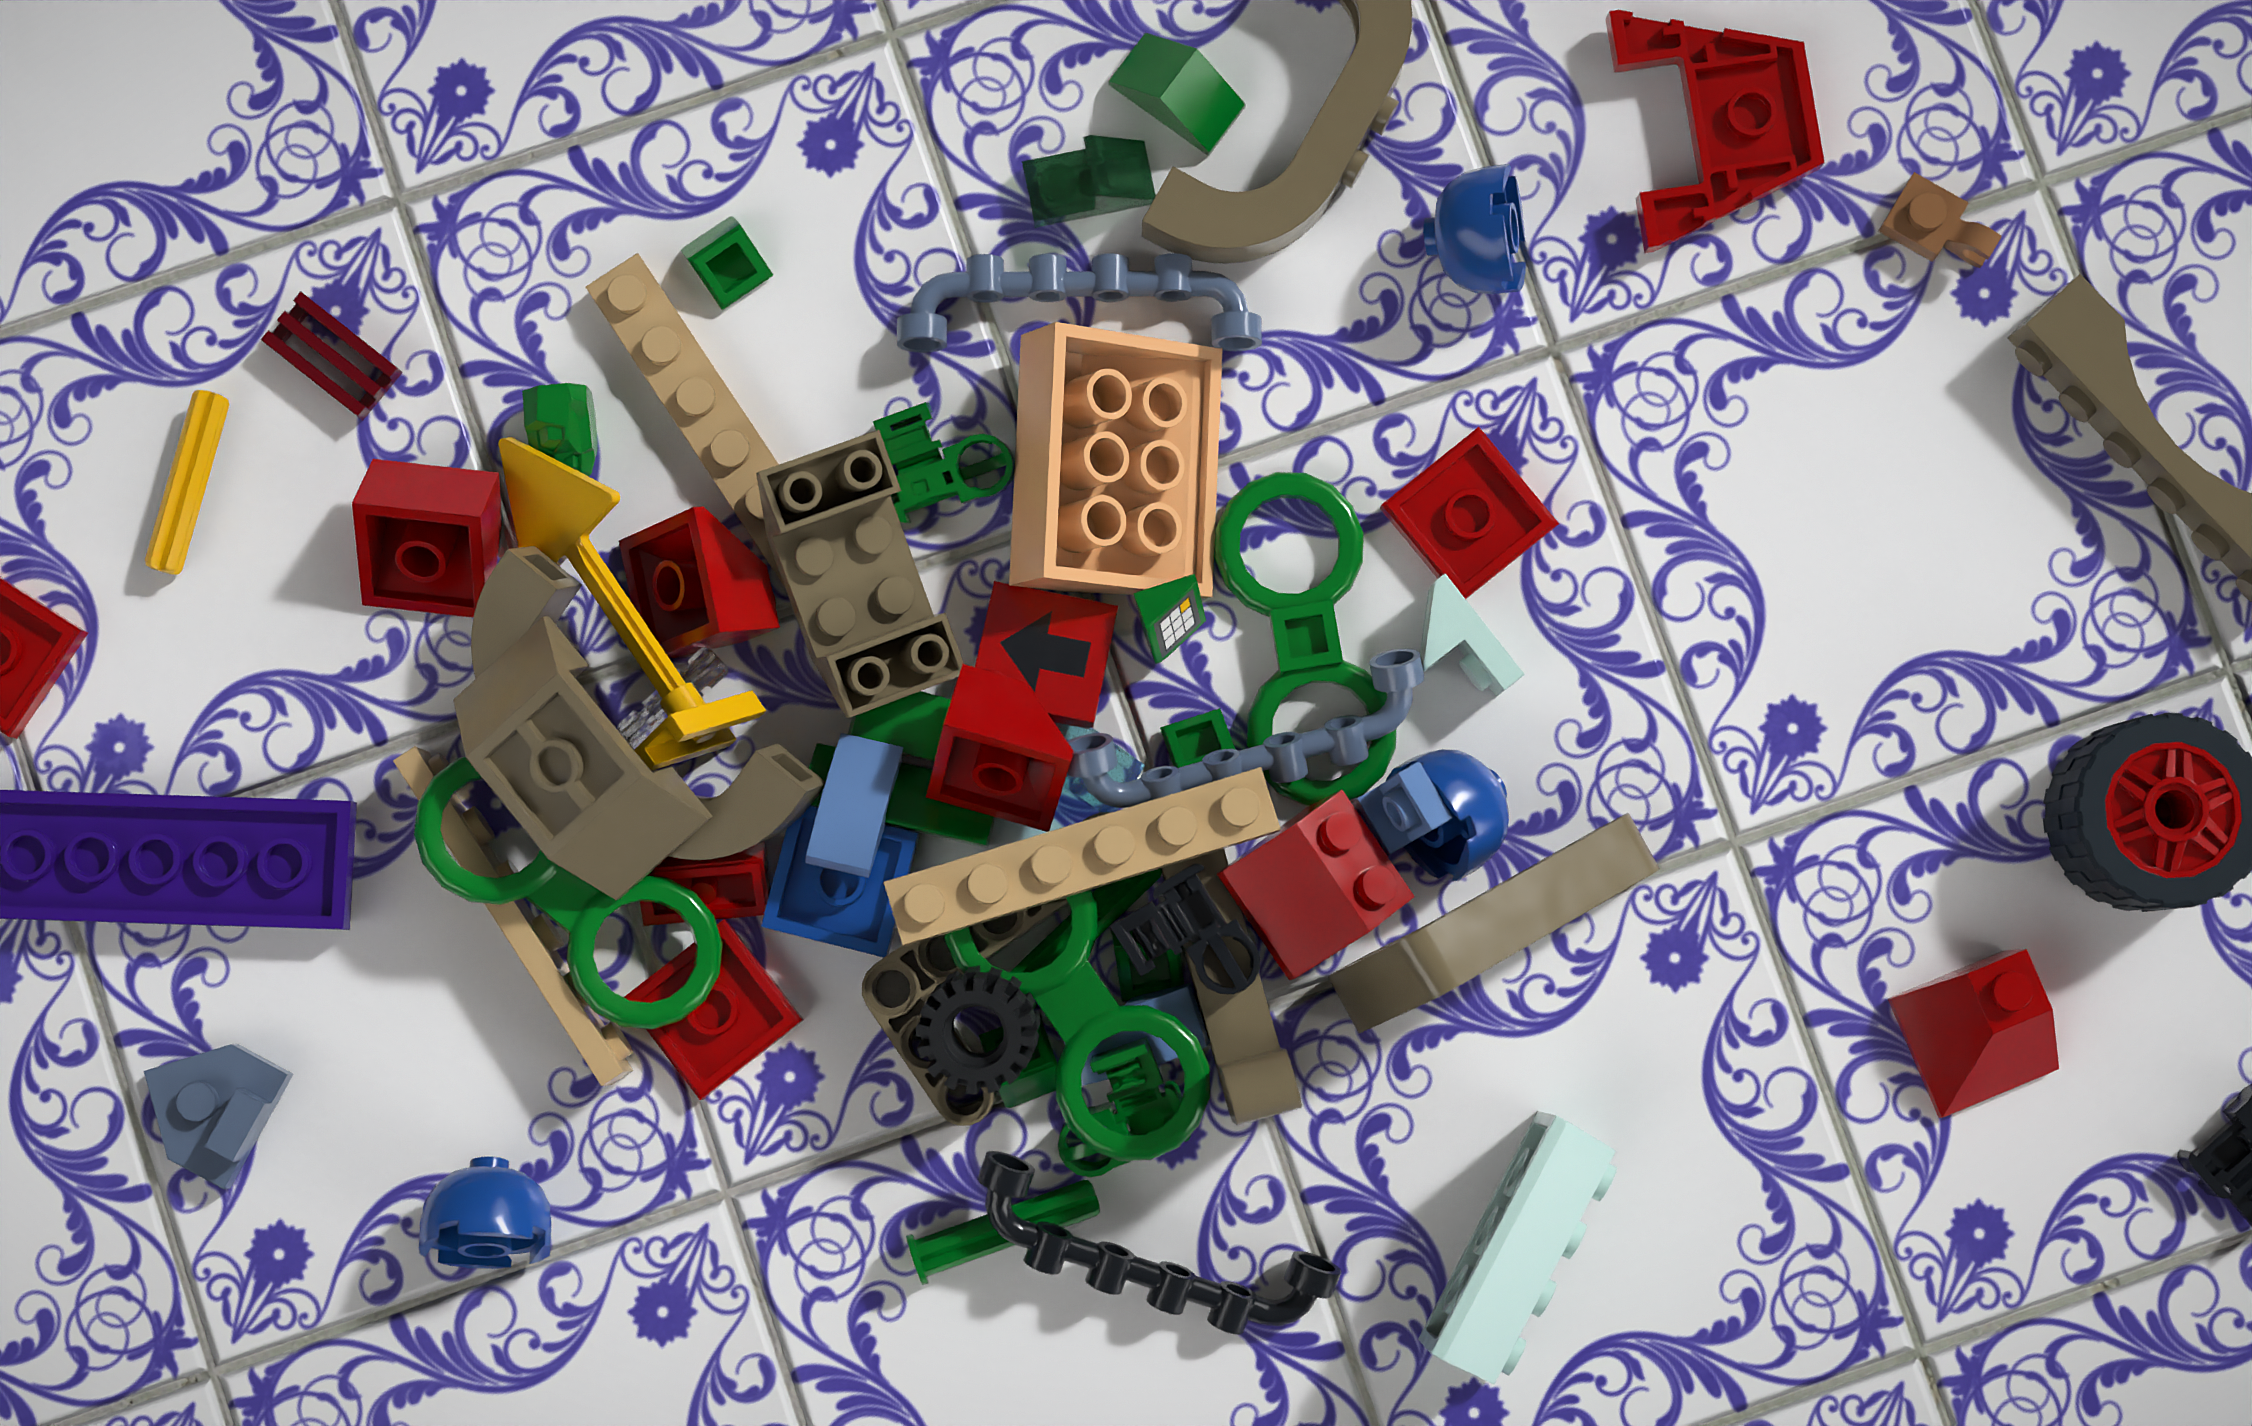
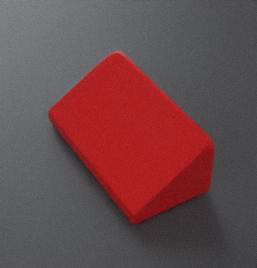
(727, 885)

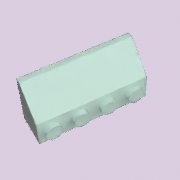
(1517, 1248)

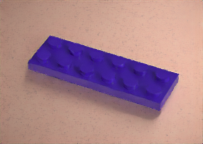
(176, 859)

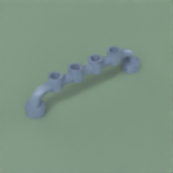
(1051, 282)
(1281, 753)

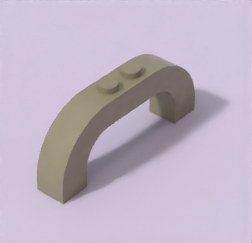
(1256, 223)
(759, 803)

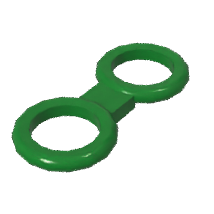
(1303, 626)
(575, 908)
(1086, 1015)

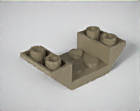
(854, 575)
(570, 768)

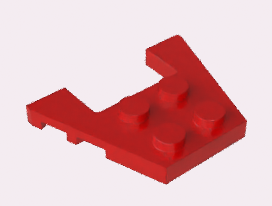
(1745, 114)

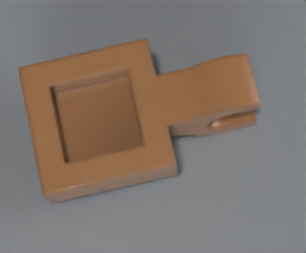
(1929, 219)

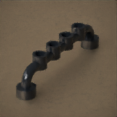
(1168, 1282)

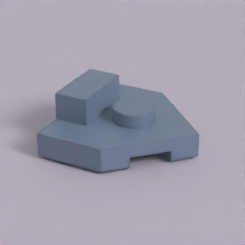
(215, 1108)

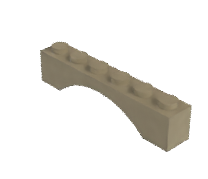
(2084, 355)

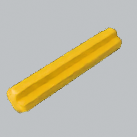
(187, 482)

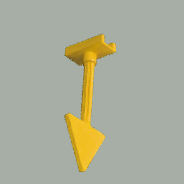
(556, 513)

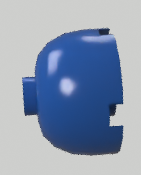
(1479, 231)
(1478, 810)
(484, 1216)

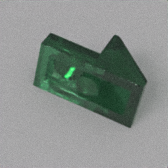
(1089, 182)

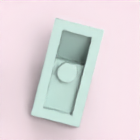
(1453, 624)

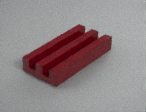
(291, 324)

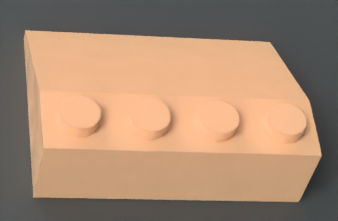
(1114, 461)

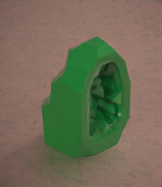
(562, 423)

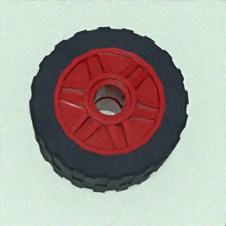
(2153, 813)

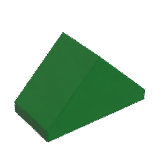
(1179, 90)

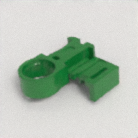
(923, 469)
(1137, 1100)

